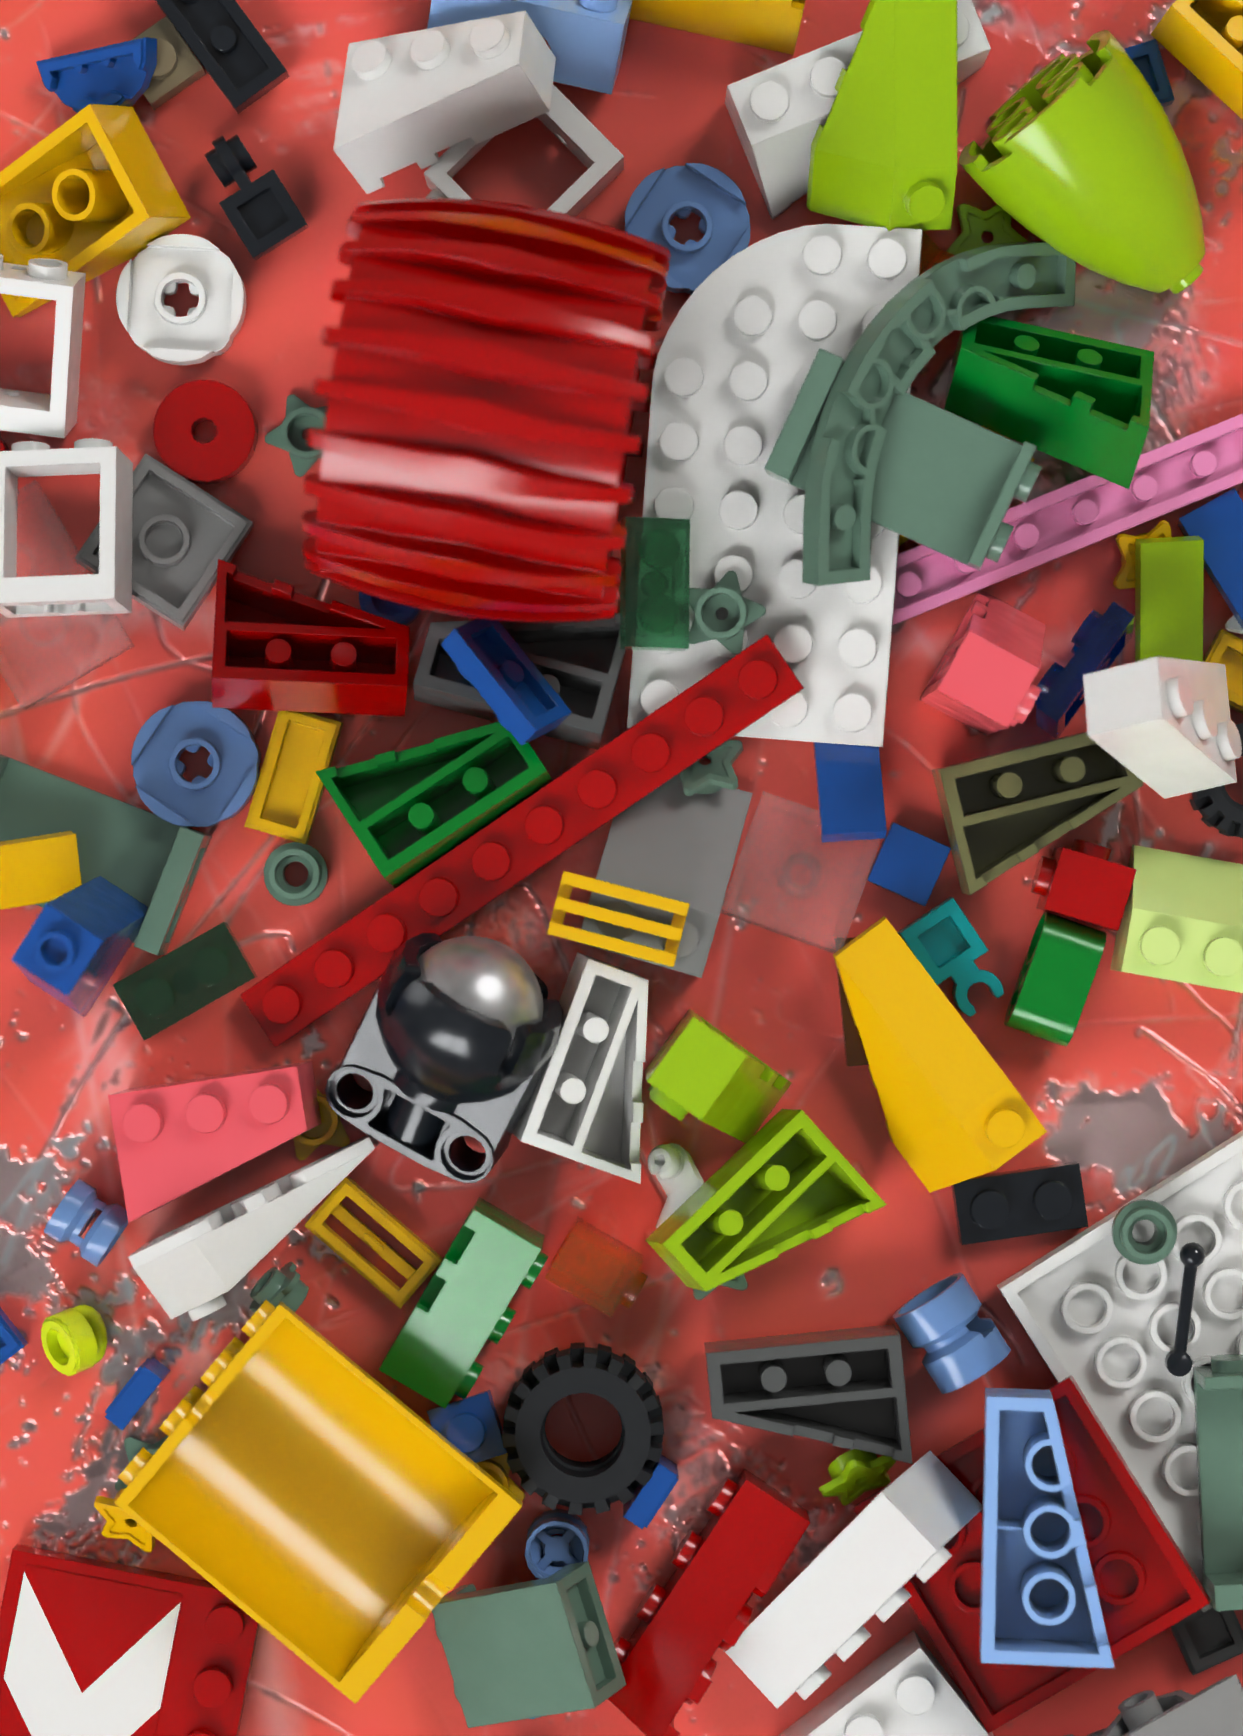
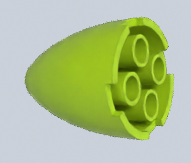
(1095, 170)

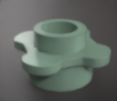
(278, 1287)

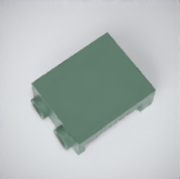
(529, 1647)

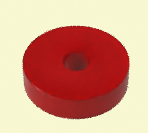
(190, 406)

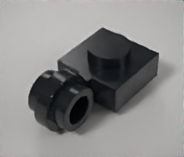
(262, 208)

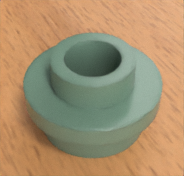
(275, 874)
(1162, 1240)

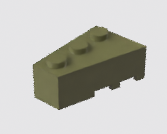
(1022, 800)

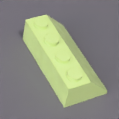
(1183, 920)

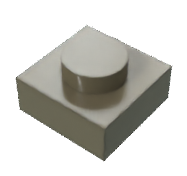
(175, 64)

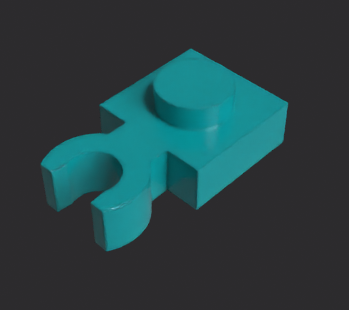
(947, 948)

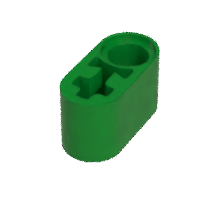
(1055, 979)

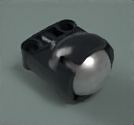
(448, 1053)

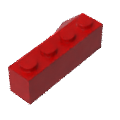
(705, 1600)

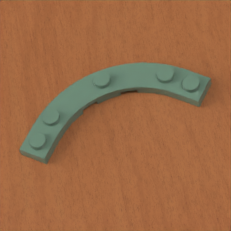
(885, 364)

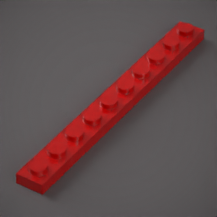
(524, 838)

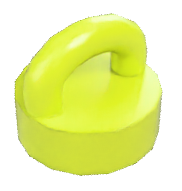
(74, 1339)

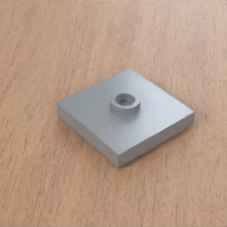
(174, 542)

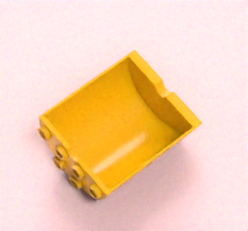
(315, 1499)

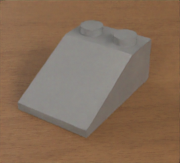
(676, 851)

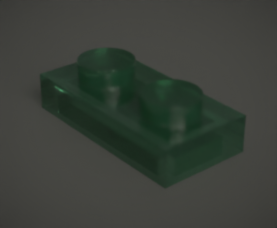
(655, 584)
(185, 980)

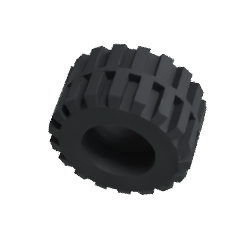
(576, 1482)

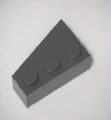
(816, 1386)

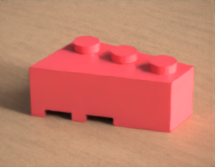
(989, 667)
(203, 1127)

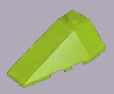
(894, 122)

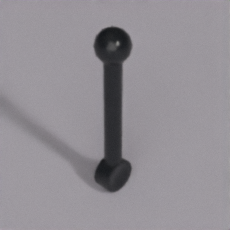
(1177, 1360)

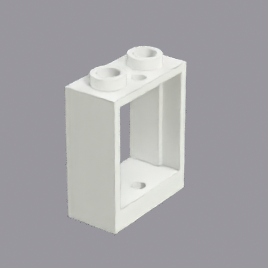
(573, 130)
(55, 412)
(70, 594)

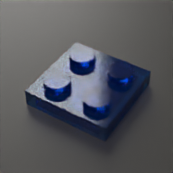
(1095, 649)

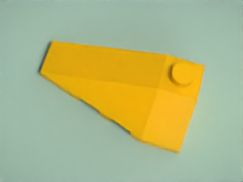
(936, 1082)

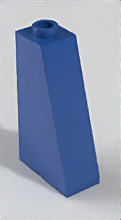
(80, 942)

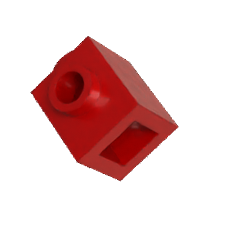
(1084, 885)

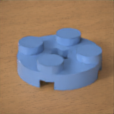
(678, 193)
(159, 771)

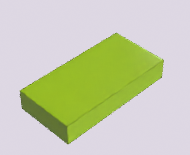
(1169, 597)

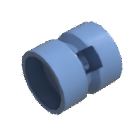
(955, 1339)

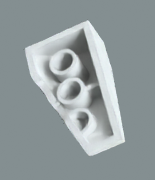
(215, 1251)

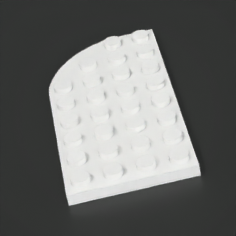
(713, 421)

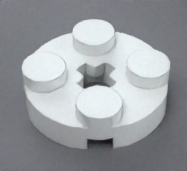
(156, 273)

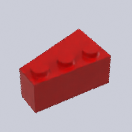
(302, 653)

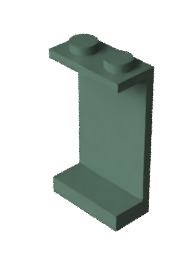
(935, 473)
(114, 841)
(1220, 1477)

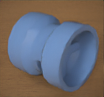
(76, 1214)
(550, 1553)

